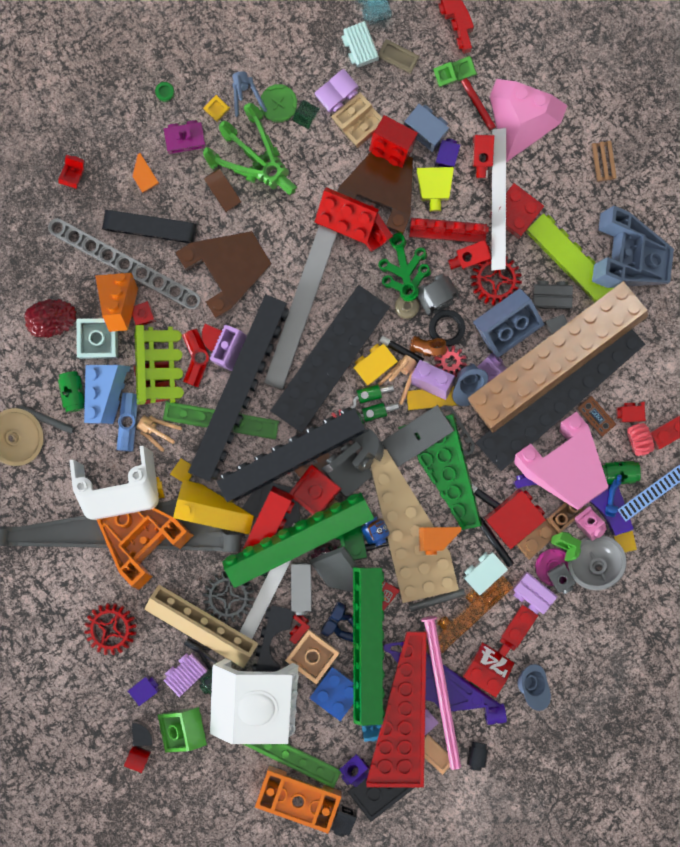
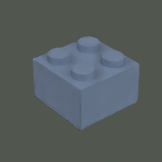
(429, 128)

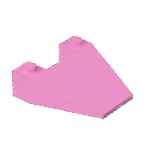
(569, 471)

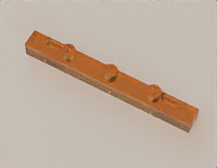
(468, 617)

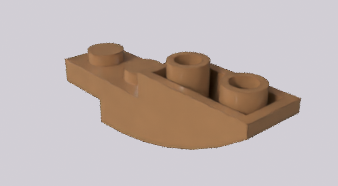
(554, 524)

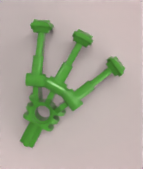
(229, 133)

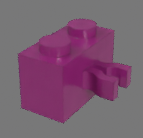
(184, 137)

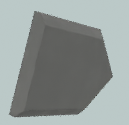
(336, 569)

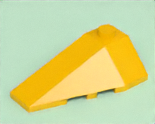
(203, 506)

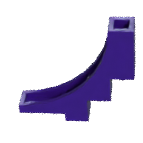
(616, 524)

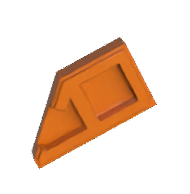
(143, 175)

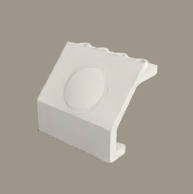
(253, 705)

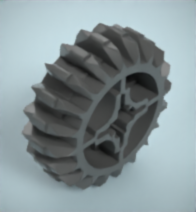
(226, 613)

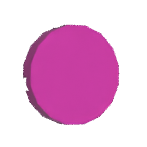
(547, 560)

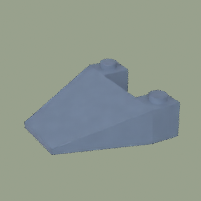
(637, 253)

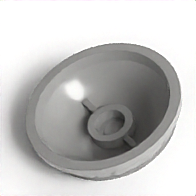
(599, 552)

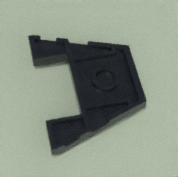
(257, 499)

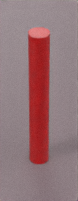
(478, 104)

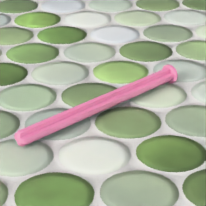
(442, 692)

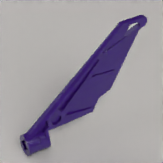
(460, 692)

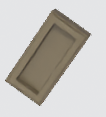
(398, 56)

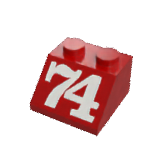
(488, 669)

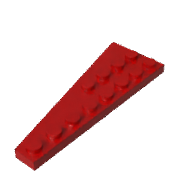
(401, 739)

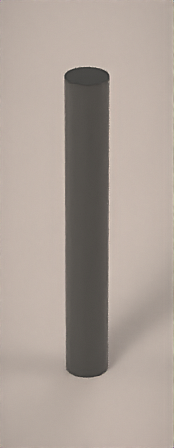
(48, 420)
(437, 600)

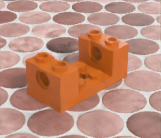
(318, 805)

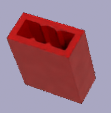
(515, 518)

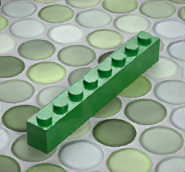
(297, 539)
(368, 646)

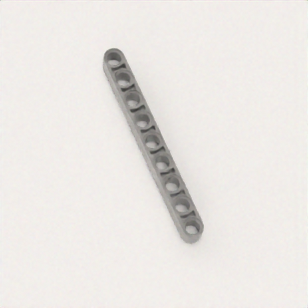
(118, 257)
(300, 307)

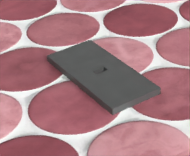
(430, 427)

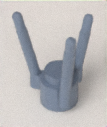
(241, 84)

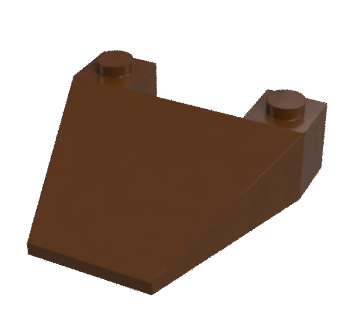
(383, 185)
(233, 262)

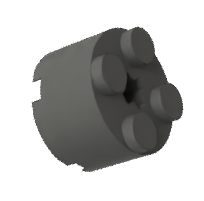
(438, 294)

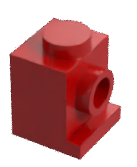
(631, 412)

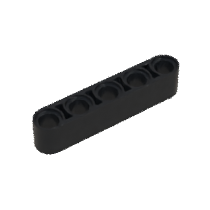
(149, 226)

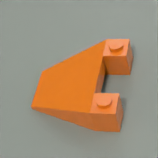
(135, 536)

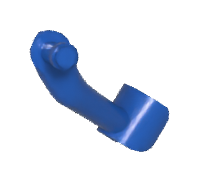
(610, 509)

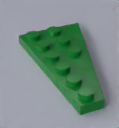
(449, 472)

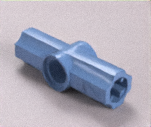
(126, 435)

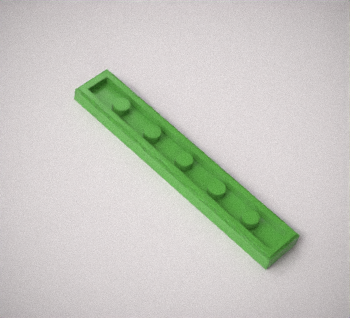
(201, 417)
(300, 762)

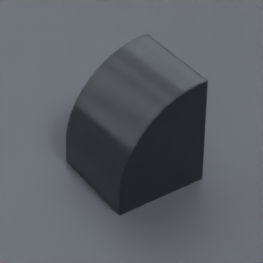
(142, 734)

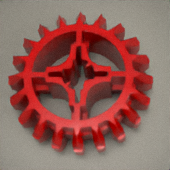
(487, 279)
(118, 632)

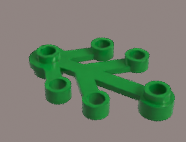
(405, 269)

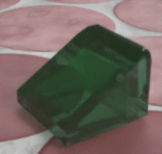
(305, 114)

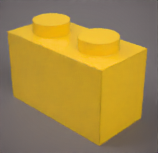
(374, 364)

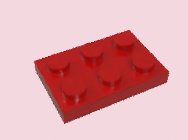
(346, 215)

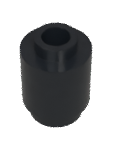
(477, 756)

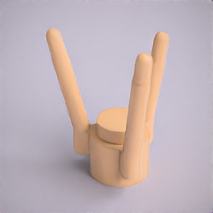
(406, 366)
(147, 425)

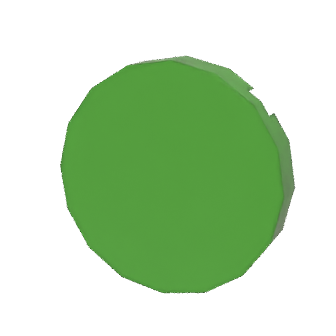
(279, 102)

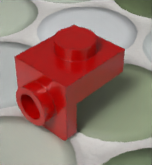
(72, 171)

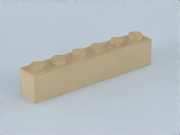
(201, 626)

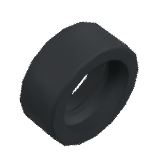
(452, 314)

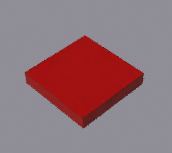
(315, 490)

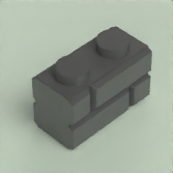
(552, 296)

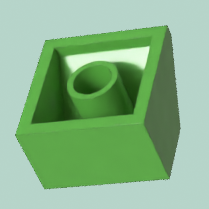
(182, 730)

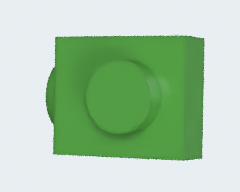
(566, 541)

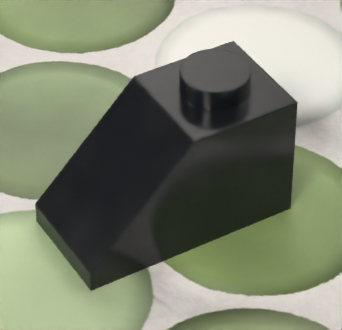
(344, 820)

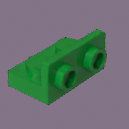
(354, 543)

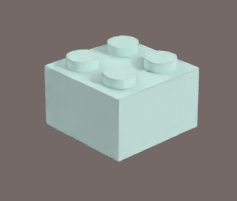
(95, 340)

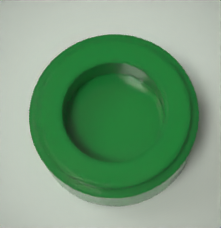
(164, 91)

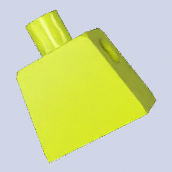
(435, 185)

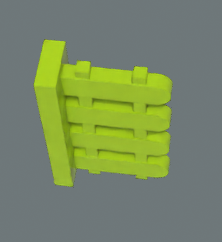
(156, 355)

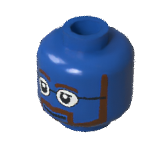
(375, 531)

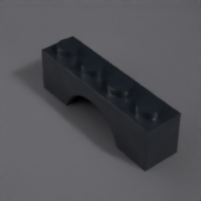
(278, 620)

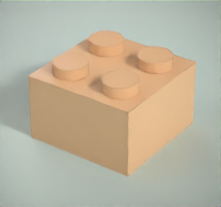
(312, 655)

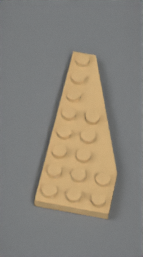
(416, 573)

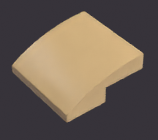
(357, 119)

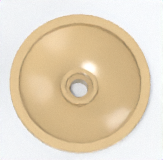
(26, 437)

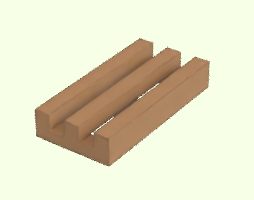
(611, 161)

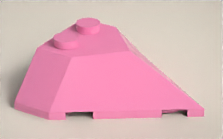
(524, 114)

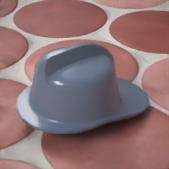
(468, 382)
(534, 686)

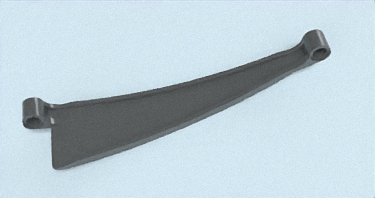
(86, 533)

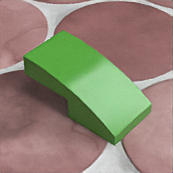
(455, 72)

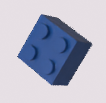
(334, 693)

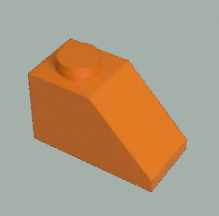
(436, 538)

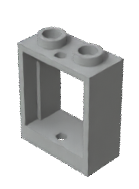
(301, 588)

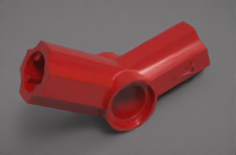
(195, 346)

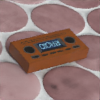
(596, 416)

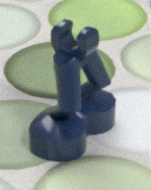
(331, 623)

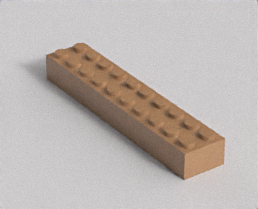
(558, 357)

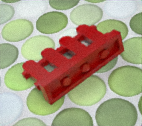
(447, 230)

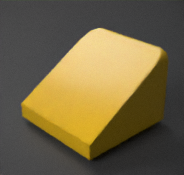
(181, 471)

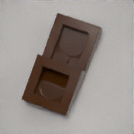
(222, 190)

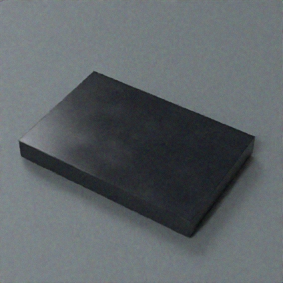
(376, 800)

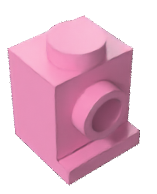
(584, 523)

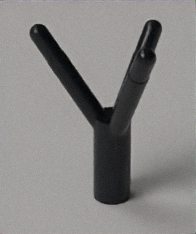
(200, 650)

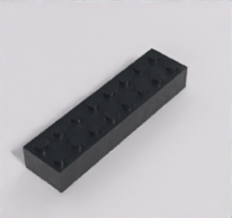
(330, 358)
(293, 455)

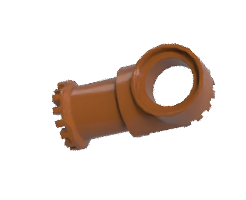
(428, 347)

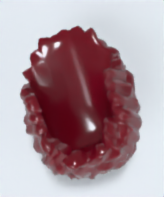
(49, 318)

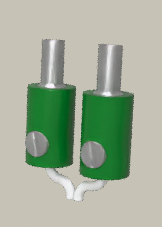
(372, 393)

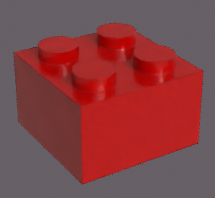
(393, 141)
(520, 210)

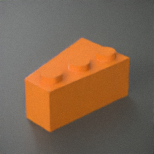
(117, 299)

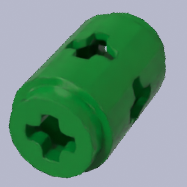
(69, 383)
(628, 470)

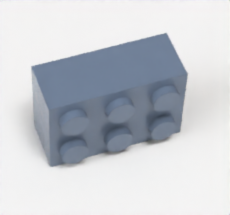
(508, 323)

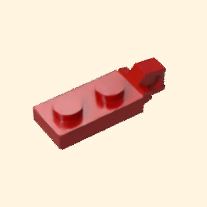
(517, 629)

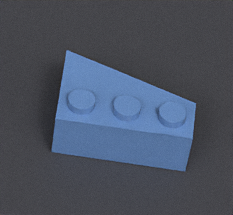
(102, 392)

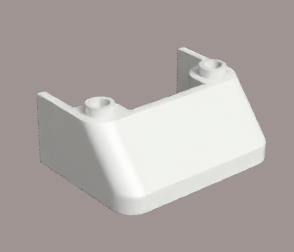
(135, 496)

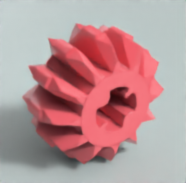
(454, 366)
(640, 439)

